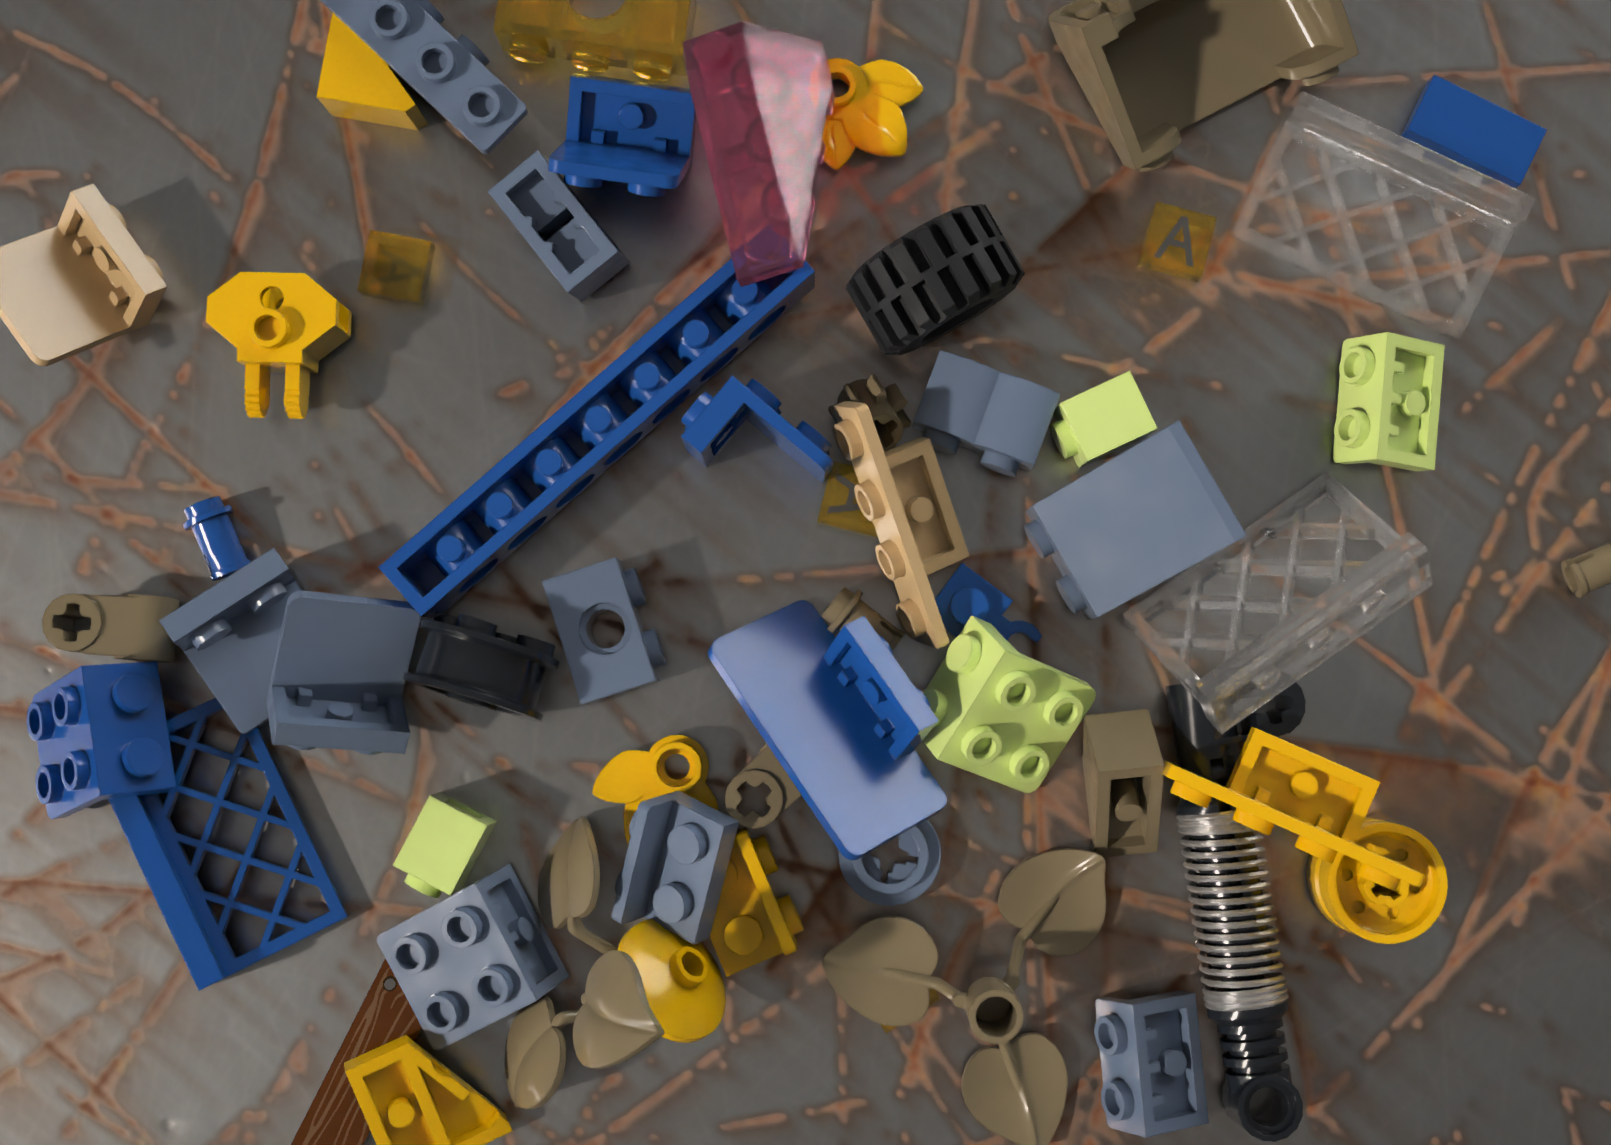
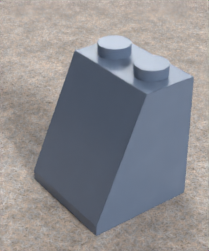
(1132, 523)

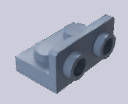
(675, 865)
(1151, 1063)

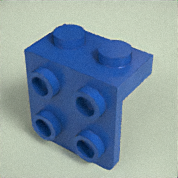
(626, 135)
(716, 419)
(100, 737)

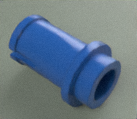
(216, 536)

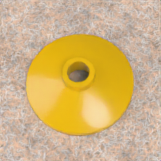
(678, 981)

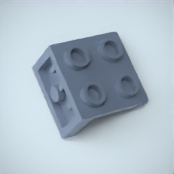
(235, 635)
(472, 958)

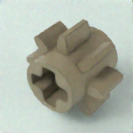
(884, 404)

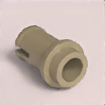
(1588, 570)
(849, 607)

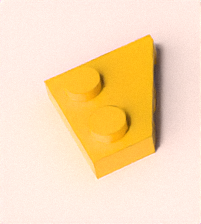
(419, 1100)

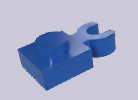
(970, 595)

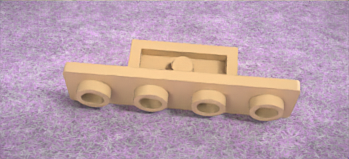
(910, 512)

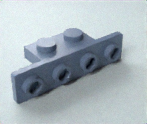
(436, 65)

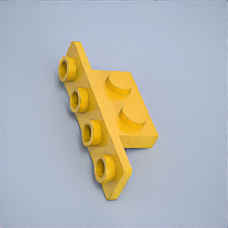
(1302, 794)

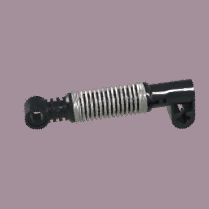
(1233, 916)

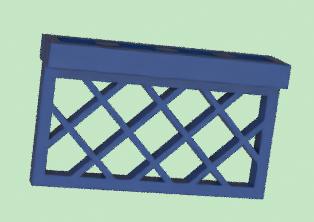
(175, 878)

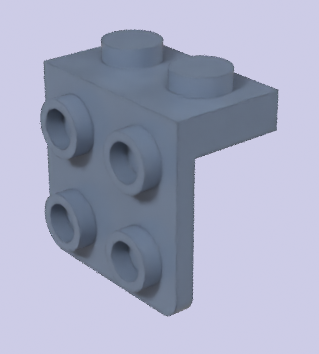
(342, 673)

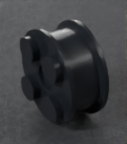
(483, 667)

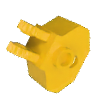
(277, 338)

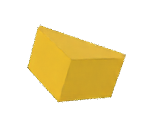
(361, 84)

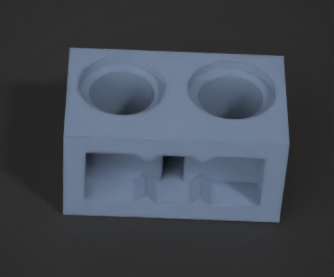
(558, 227)

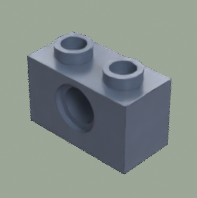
(576, 603)

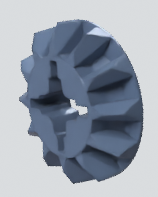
(906, 879)

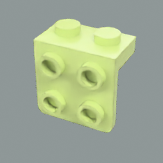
(1002, 709)

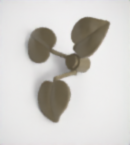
(889, 966)
(615, 1010)

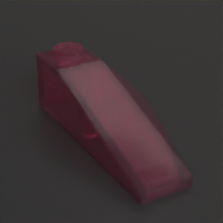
(762, 127)

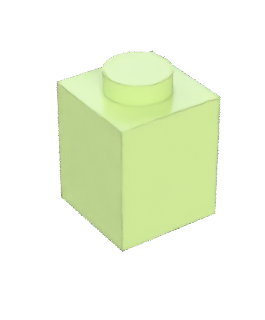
(1101, 420)
(443, 845)

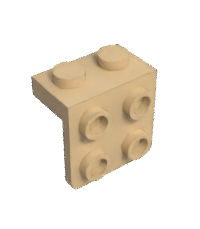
(77, 281)

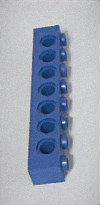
(588, 435)

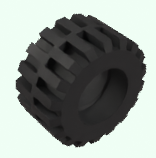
(934, 279)

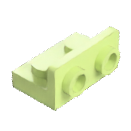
(1388, 401)

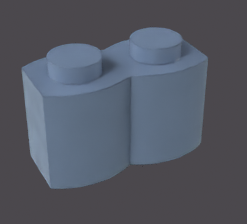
(985, 413)

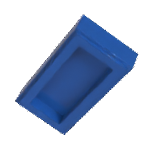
(1473, 131)

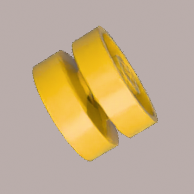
(1381, 913)

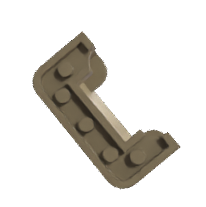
(1178, 61)

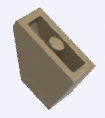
(1122, 782)

